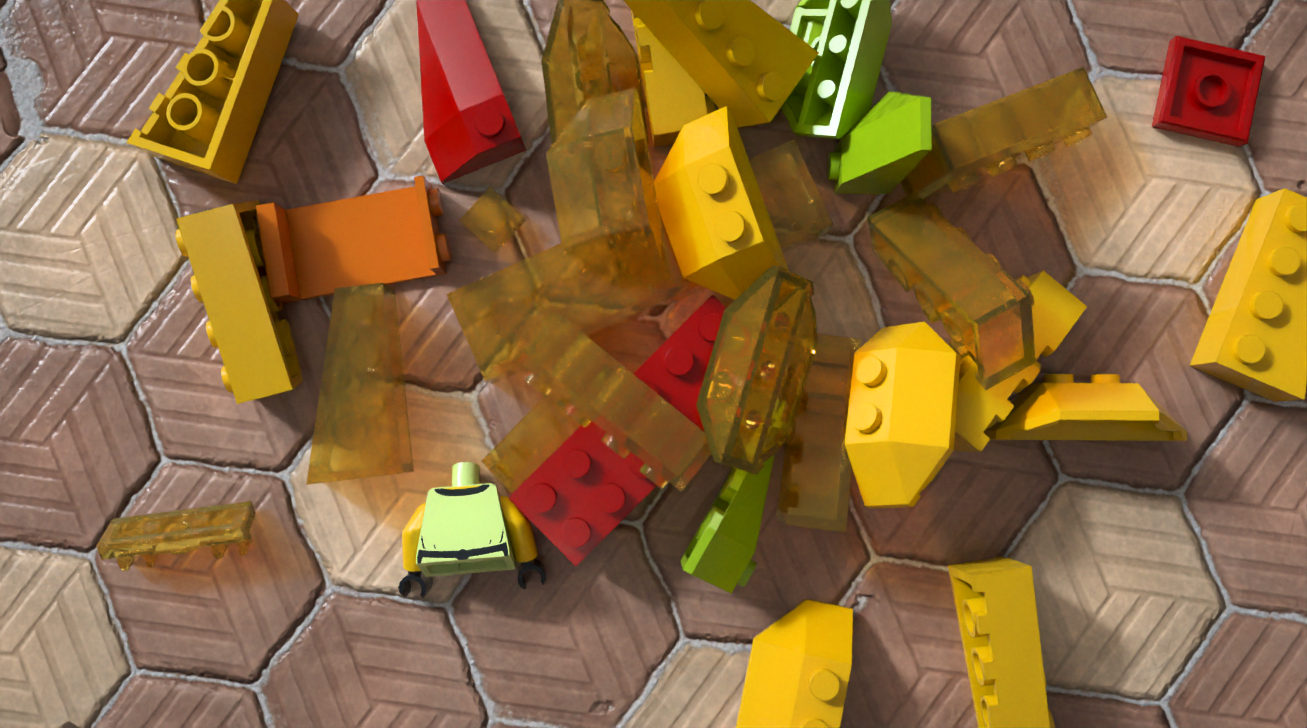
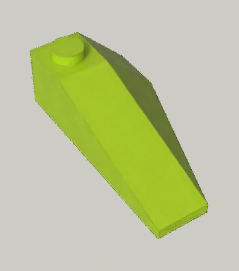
(882, 145)
(730, 531)

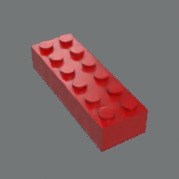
(588, 486)

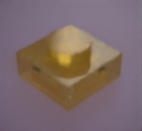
(492, 220)

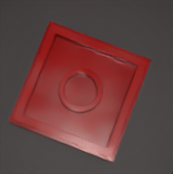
(1208, 91)

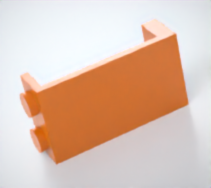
(353, 242)

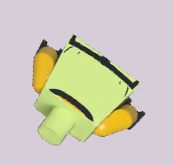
(466, 532)

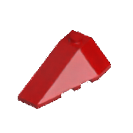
(462, 100)

